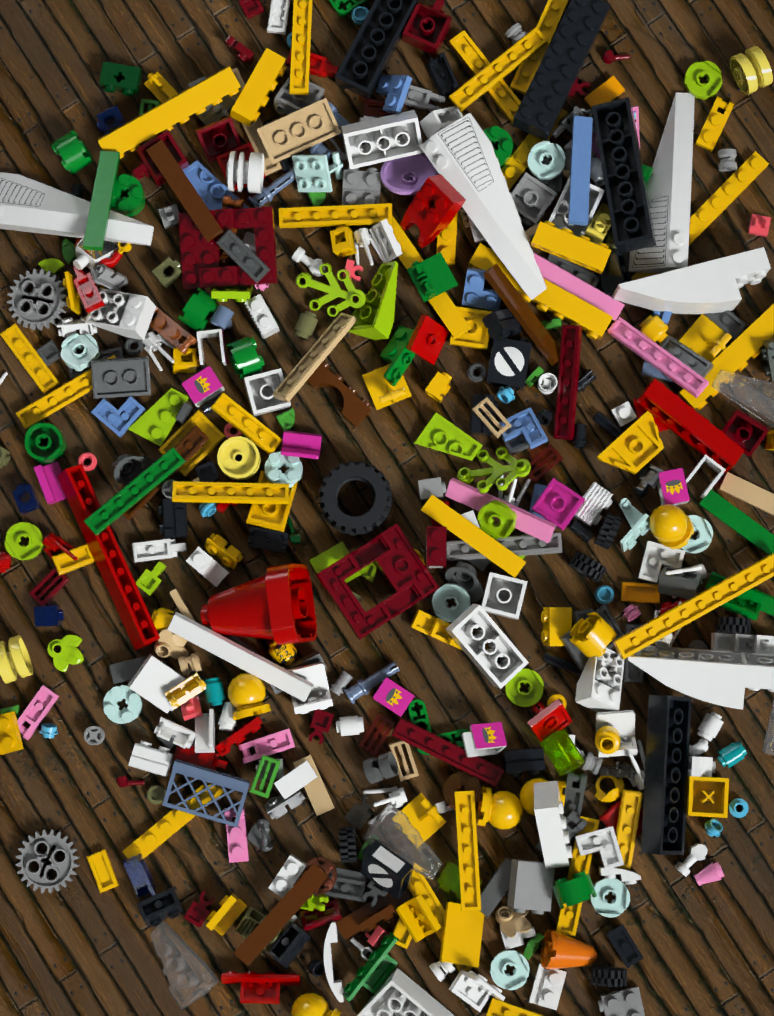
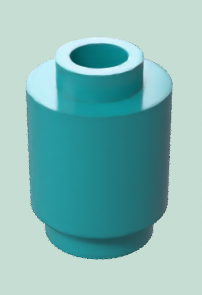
(214, 691)
(731, 754)

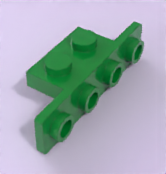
(397, 354)
(748, 603)
(375, 970)

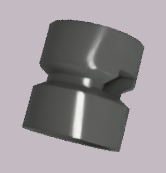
(382, 767)

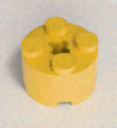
(592, 635)

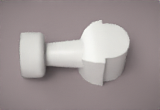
(312, 264)
(696, 852)

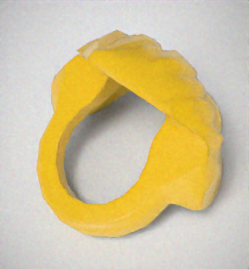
(614, 794)

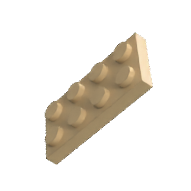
(299, 130)

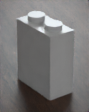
(530, 886)

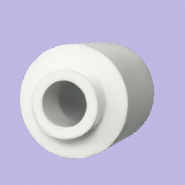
(350, 725)
(710, 726)

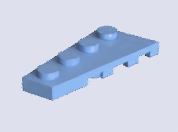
(208, 186)

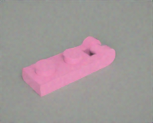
(36, 711)
(267, 745)
(237, 838)

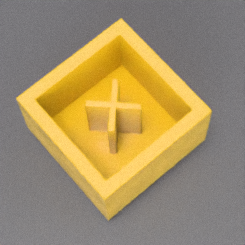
(707, 796)

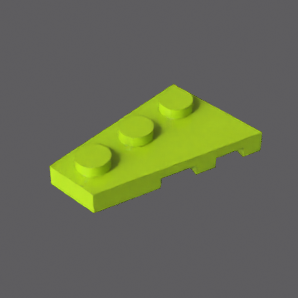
(160, 418)
(448, 438)

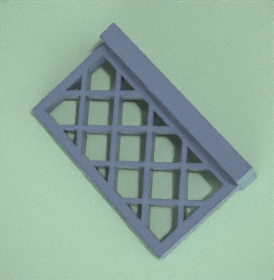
(211, 776)

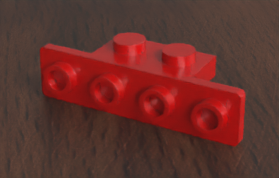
(260, 987)

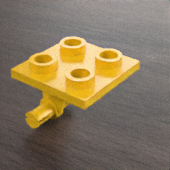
(73, 299)
(705, 338)
(381, 391)
(423, 816)

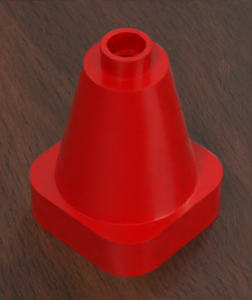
(267, 607)

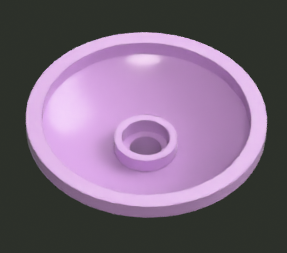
(407, 174)

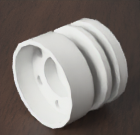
(245, 172)

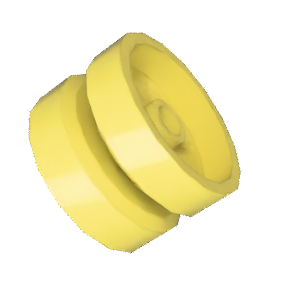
(751, 70)
(243, 448)
(14, 660)

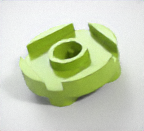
(702, 69)
(503, 512)
(13, 541)
(534, 692)

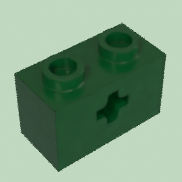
(112, 72)

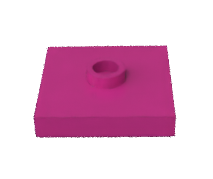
(558, 504)

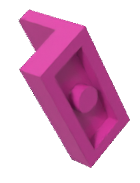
(301, 444)
(49, 482)

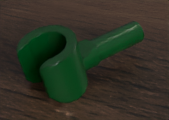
(294, 537)

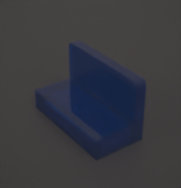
(139, 875)

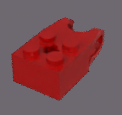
(432, 209)

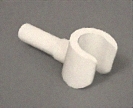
(442, 808)
(364, 950)

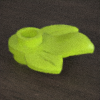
(68, 654)

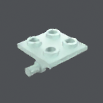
(314, 173)
(638, 523)

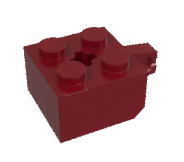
(424, 17)
(147, 165)

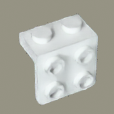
(320, 695)
(625, 724)
(474, 989)

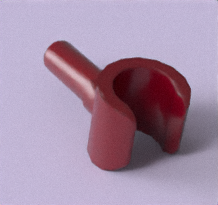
(610, 58)
(123, 782)

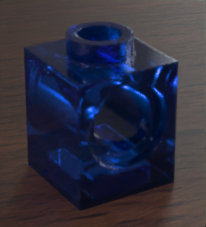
(112, 113)
(33, 502)
(48, 616)

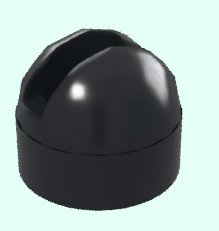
(541, 417)
(316, 968)

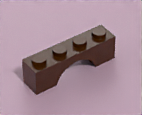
(354, 409)

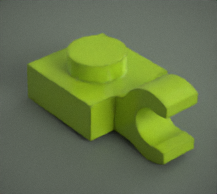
(149, 579)
(315, 902)

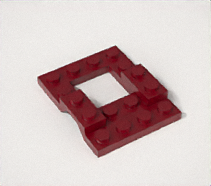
(202, 259)
(400, 567)

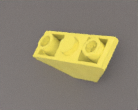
(599, 225)

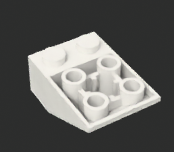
(123, 314)
(601, 682)

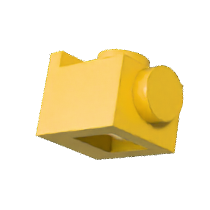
(340, 247)
(185, 362)
(438, 386)

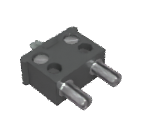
(567, 127)

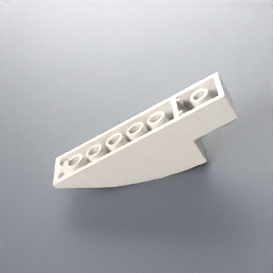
(699, 287)
(708, 674)

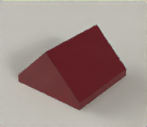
(218, 138)
(745, 431)

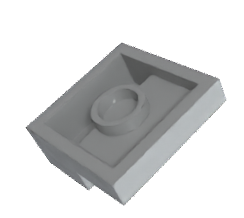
(290, 103)
(361, 186)
(532, 199)
(622, 1003)

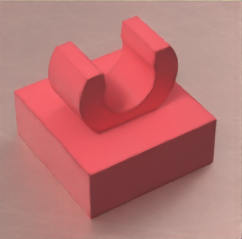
(759, 225)
(350, 266)
(191, 708)
(377, 936)

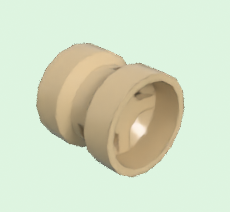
(193, 660)

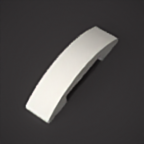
(335, 985)

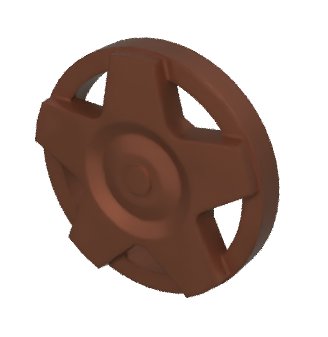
(326, 868)

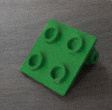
(432, 276)

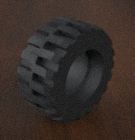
(355, 472)

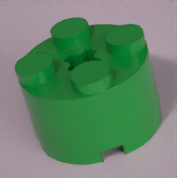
(503, 142)
(73, 152)
(134, 203)
(198, 310)
(245, 358)
(36, 448)
(574, 890)

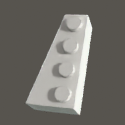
(551, 824)

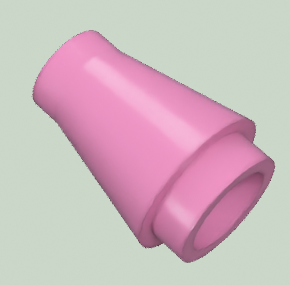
(709, 874)

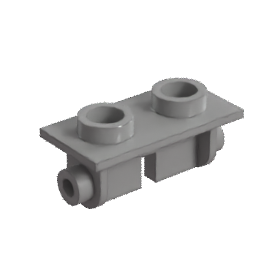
(106, 277)
(276, 806)

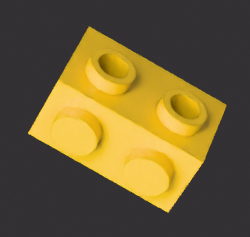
(555, 624)

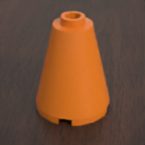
(565, 951)

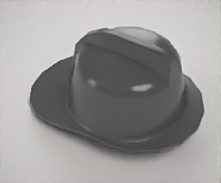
(129, 467)
(466, 576)

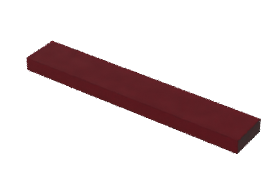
(567, 382)
(447, 752)

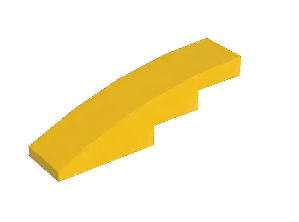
(434, 628)

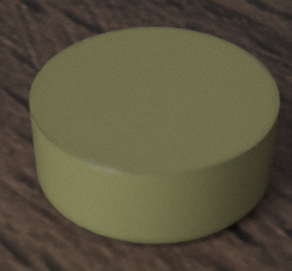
(156, 794)

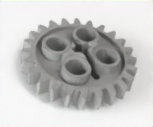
(34, 316)
(32, 853)

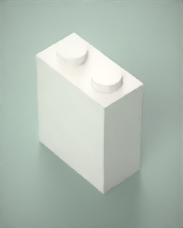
(154, 680)

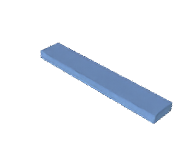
(580, 170)

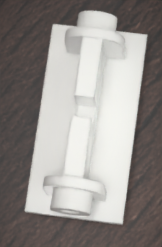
(69, 327)
(182, 736)

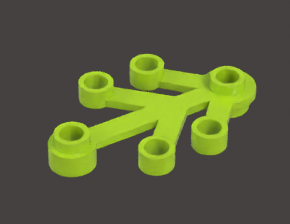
(333, 289)
(516, 468)

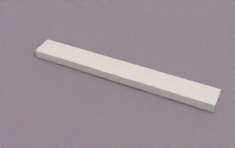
(240, 656)

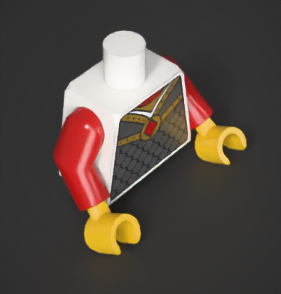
(91, 258)

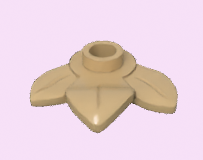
(170, 645)
(513, 921)

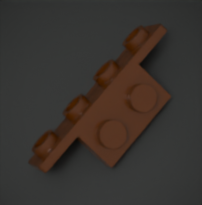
(367, 917)

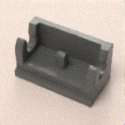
(679, 585)

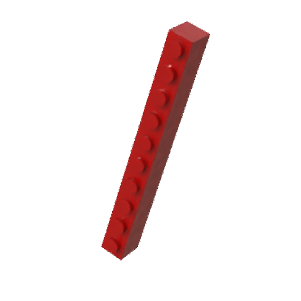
(109, 559)

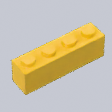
(258, 88)
(571, 247)

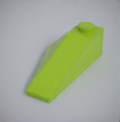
(377, 314)

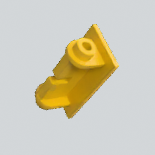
(160, 87)
(229, 557)
(185, 690)

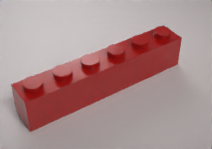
(690, 425)

